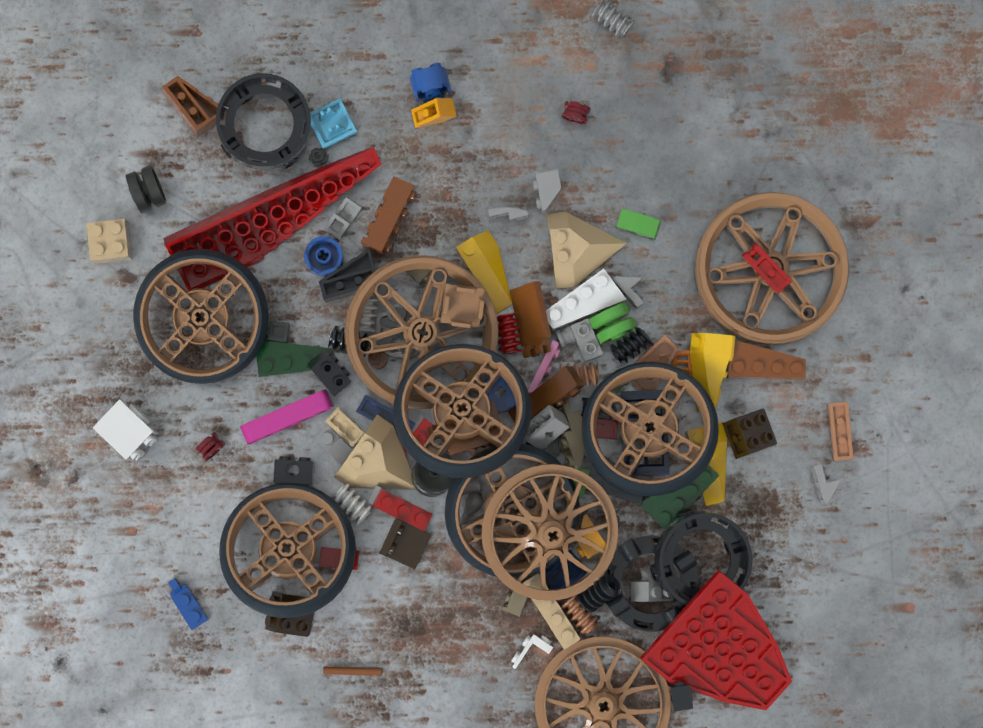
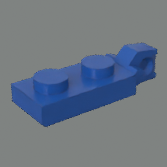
(187, 604)

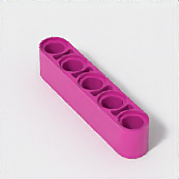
(286, 416)

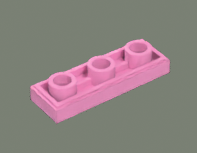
(545, 368)

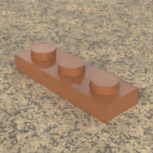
(840, 431)

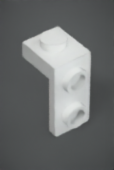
(543, 643)

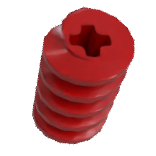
(508, 334)

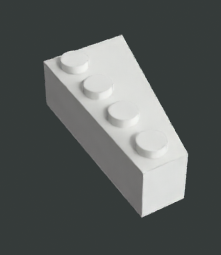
(588, 299)

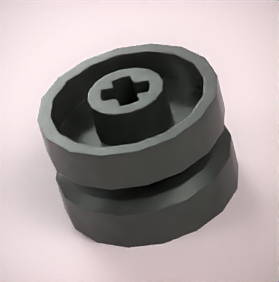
(145, 189)
(427, 483)

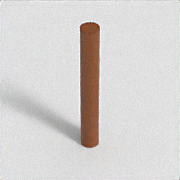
(352, 671)

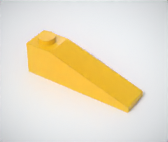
(485, 263)
(710, 359)
(716, 491)

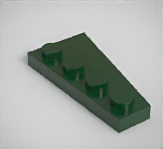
(285, 358)
(664, 507)

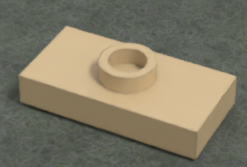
(345, 427)

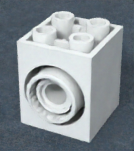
(126, 430)

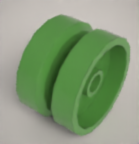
(614, 326)

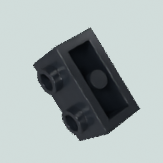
(329, 373)

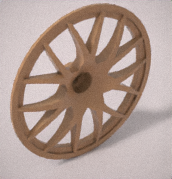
(548, 522)
(603, 690)

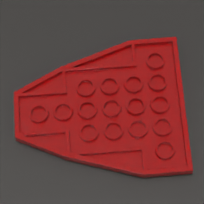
(721, 648)

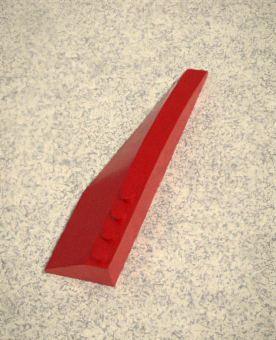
(268, 218)

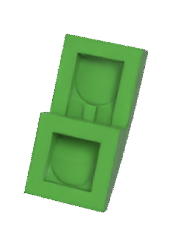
(638, 223)

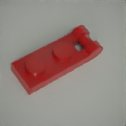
(767, 269)

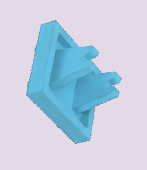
(332, 124)

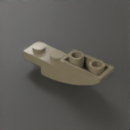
(571, 440)

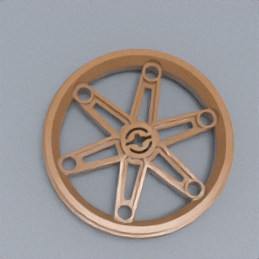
(801, 208)
(430, 325)

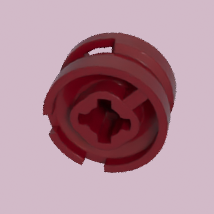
(575, 112)
(210, 446)

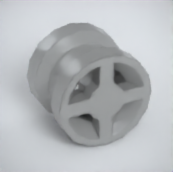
(565, 337)

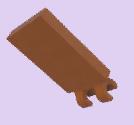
(532, 317)
(459, 446)

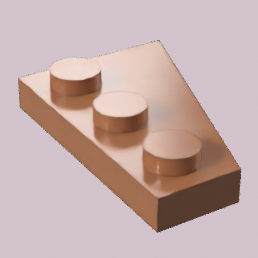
(661, 351)

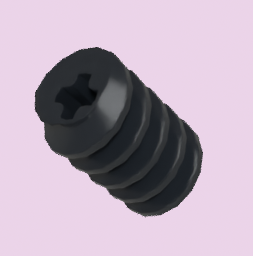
(337, 339)
(630, 345)
(599, 593)

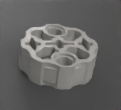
(386, 319)

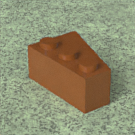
(192, 106)

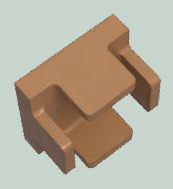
(462, 305)

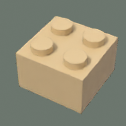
(109, 241)

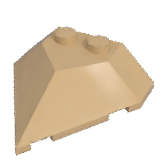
(578, 248)
(377, 460)

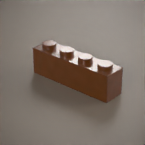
(554, 391)

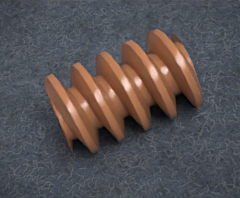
(586, 374)
(580, 615)

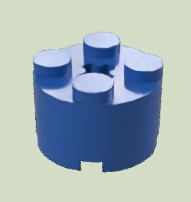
(430, 82)
(314, 252)
(507, 401)

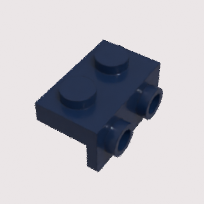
(555, 577)

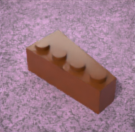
(389, 216)
(762, 363)

